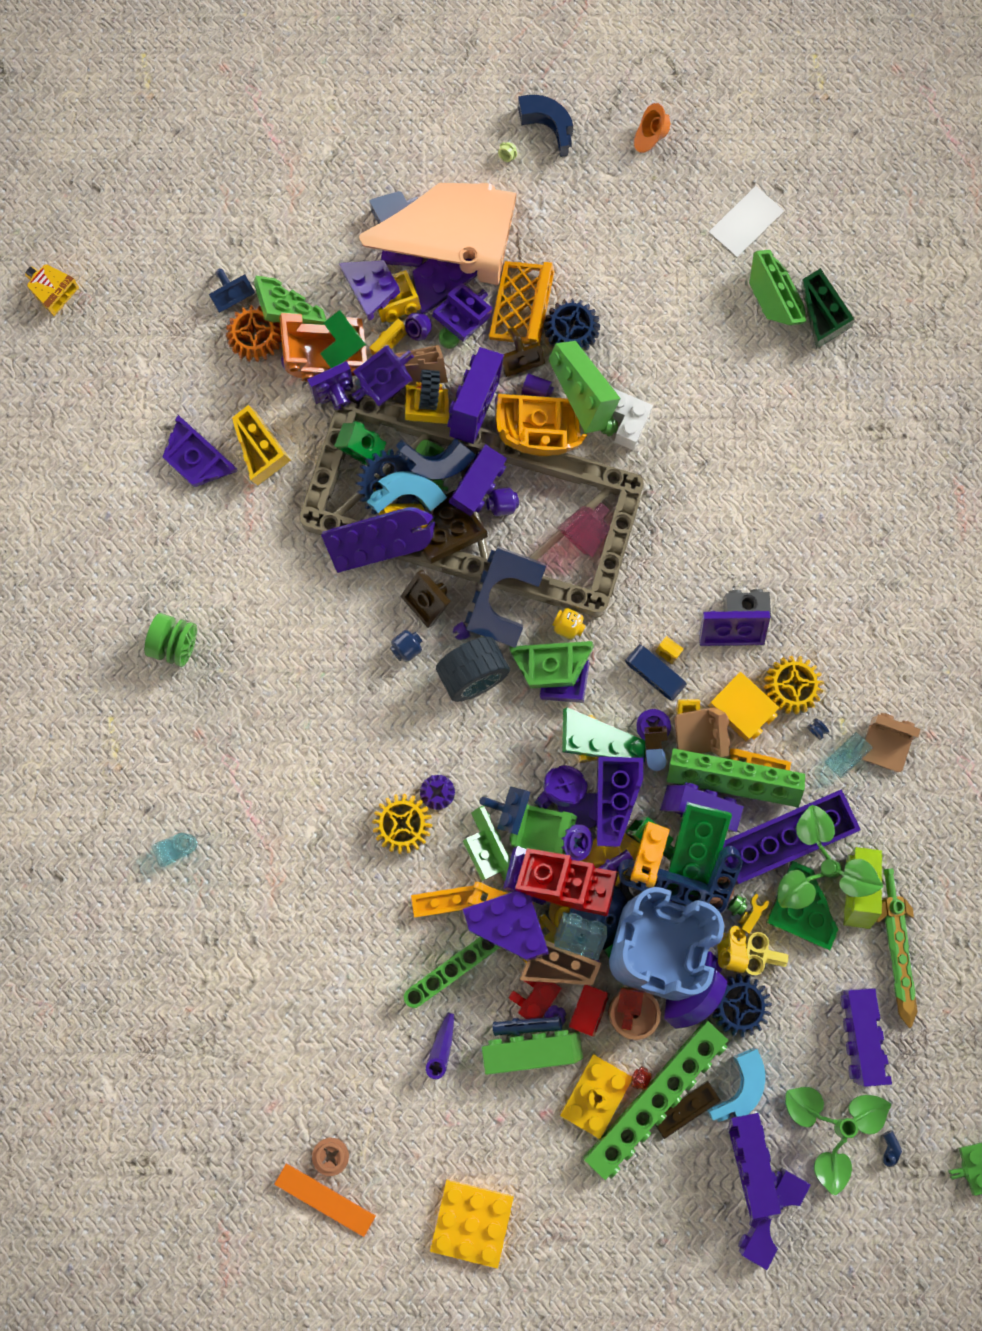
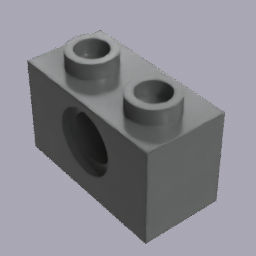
(757, 598)

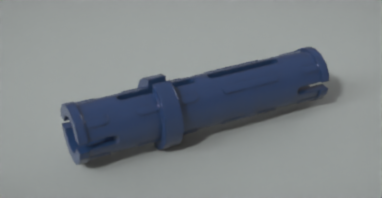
(519, 1026)

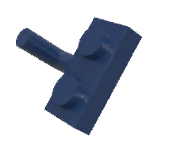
(230, 292)
(512, 809)

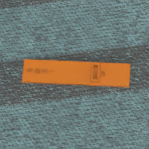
(325, 1200)

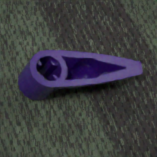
(441, 1047)

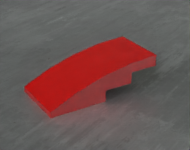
(566, 881)

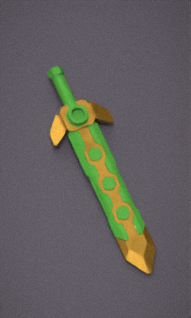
(894, 911)

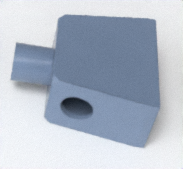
(388, 205)

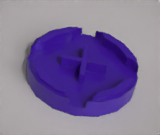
(565, 786)

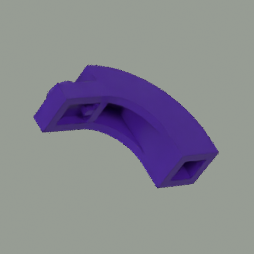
(697, 1007)

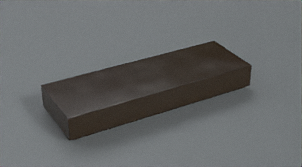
(688, 1109)

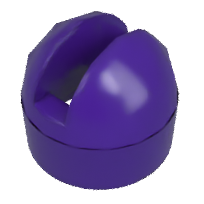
(461, 629)

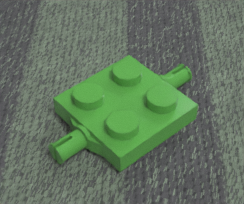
(970, 1167)

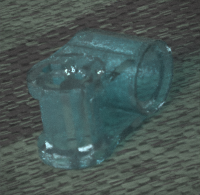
(170, 849)

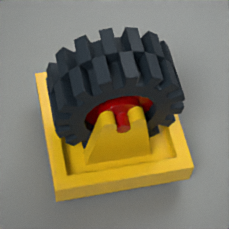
(427, 399)

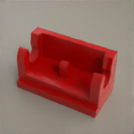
(589, 1010)

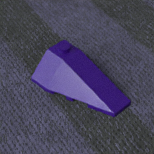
(617, 791)

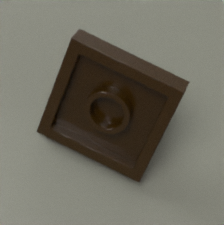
(425, 598)

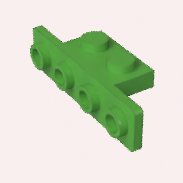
(486, 847)

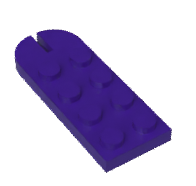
(378, 538)

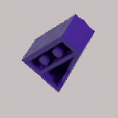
(478, 480)
(678, 795)

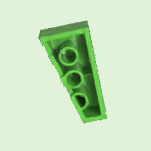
(584, 386)

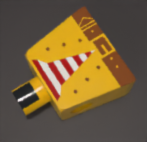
(51, 287)

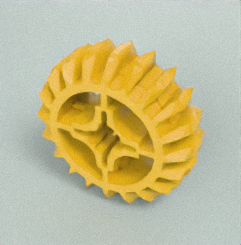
(793, 675)
(387, 811)

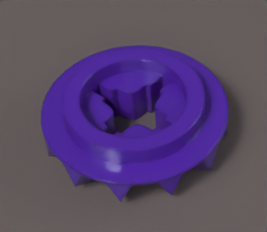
(651, 716)
(438, 802)
(584, 842)

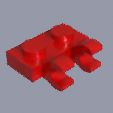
(538, 1000)

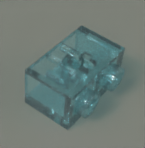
(569, 935)

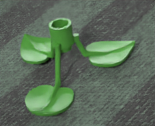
(857, 880)
(868, 1116)

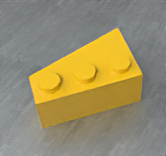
(259, 446)

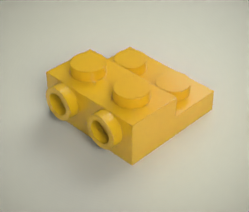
(404, 303)

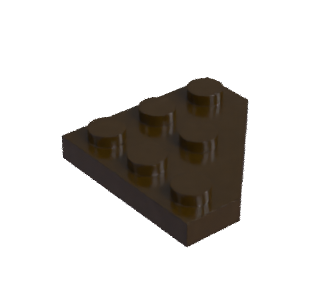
(452, 531)

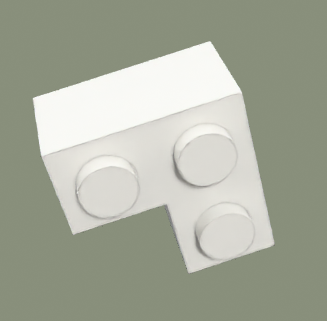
(633, 416)

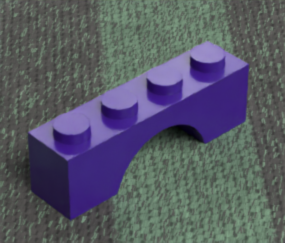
(758, 1244)

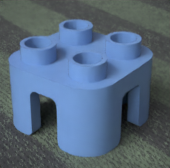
(665, 945)

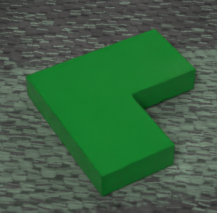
(347, 340)

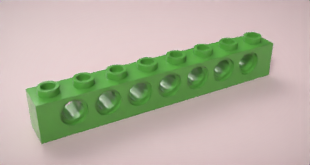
(643, 1102)

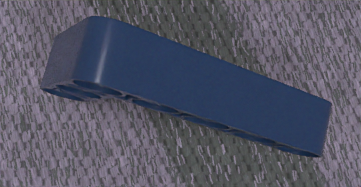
(686, 884)

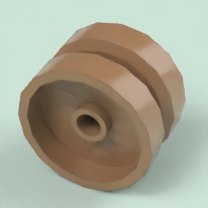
(642, 1025)

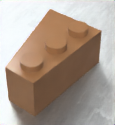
(426, 359)

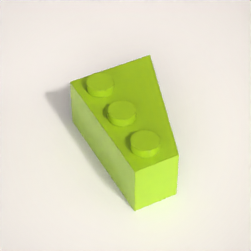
(865, 910)

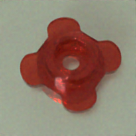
(641, 1078)

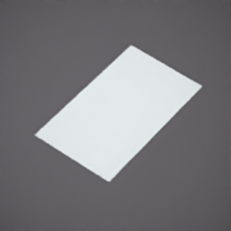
(746, 221)

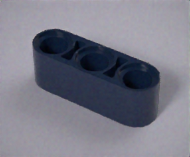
(655, 672)

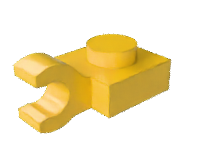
(750, 918)

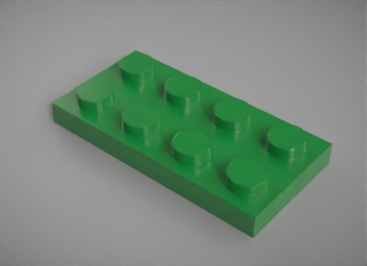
(699, 843)

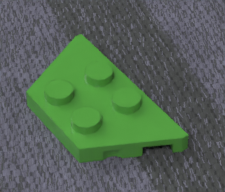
(552, 663)

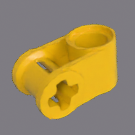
(733, 952)

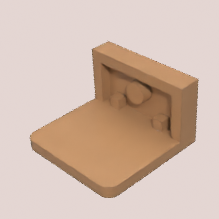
(703, 731)
(889, 741)

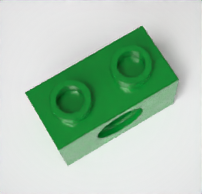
(359, 442)

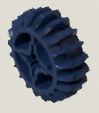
(557, 319)
(738, 1016)

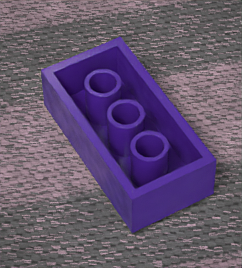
(475, 395)

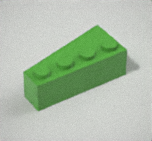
(532, 1052)

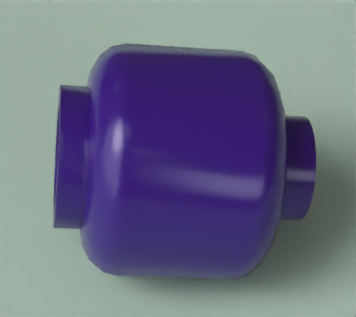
(502, 502)

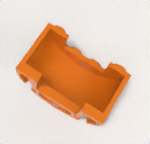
(306, 341)

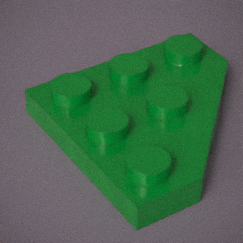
(809, 923)

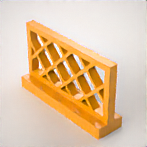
(539, 300)

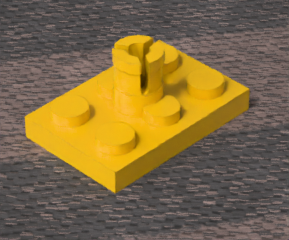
(596, 1096)

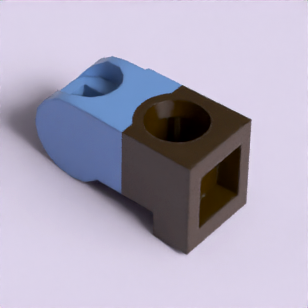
(655, 754)

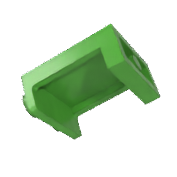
(543, 829)

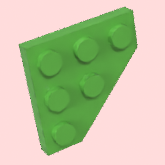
(278, 300)

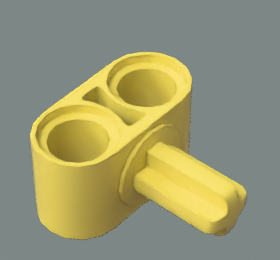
(762, 954)

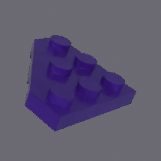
(509, 924)

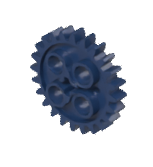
(376, 465)

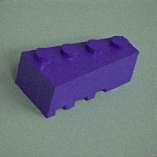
(864, 1037)
(754, 1167)

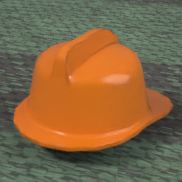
(653, 127)

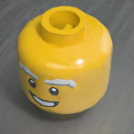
(568, 623)

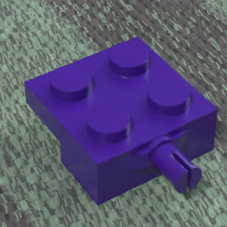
(463, 311)

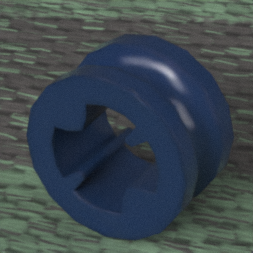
(818, 729)

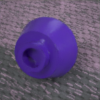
(418, 326)

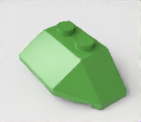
(775, 290)

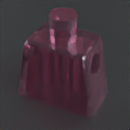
(586, 528)

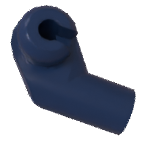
(893, 1149)

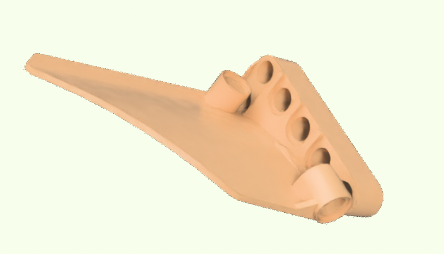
(451, 226)

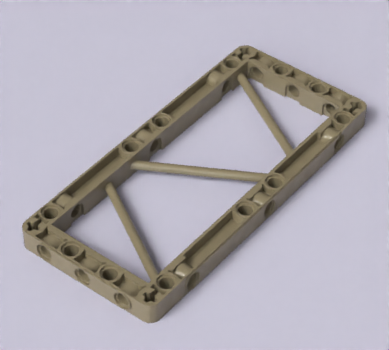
(562, 466)

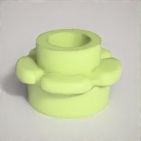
(507, 151)

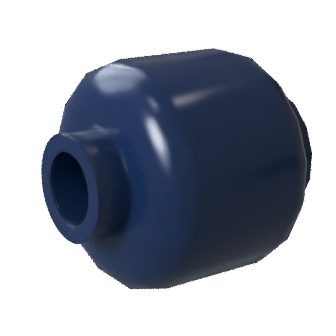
(406, 645)

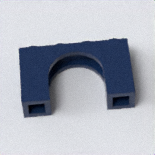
(503, 565)

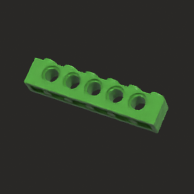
(736, 777)

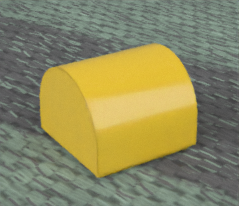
(669, 650)
(687, 705)

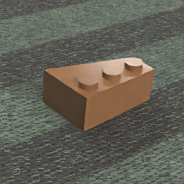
(561, 967)

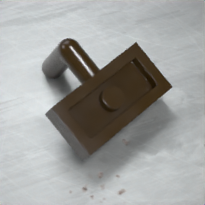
(523, 357)

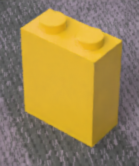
(745, 707)

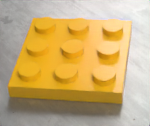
(472, 1223)

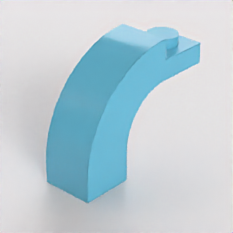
(406, 483)
(750, 1089)

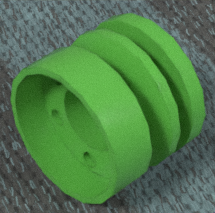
(170, 639)

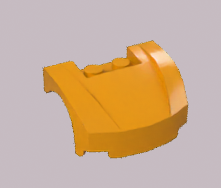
(537, 424)

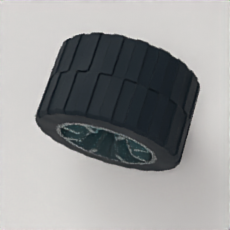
(472, 669)

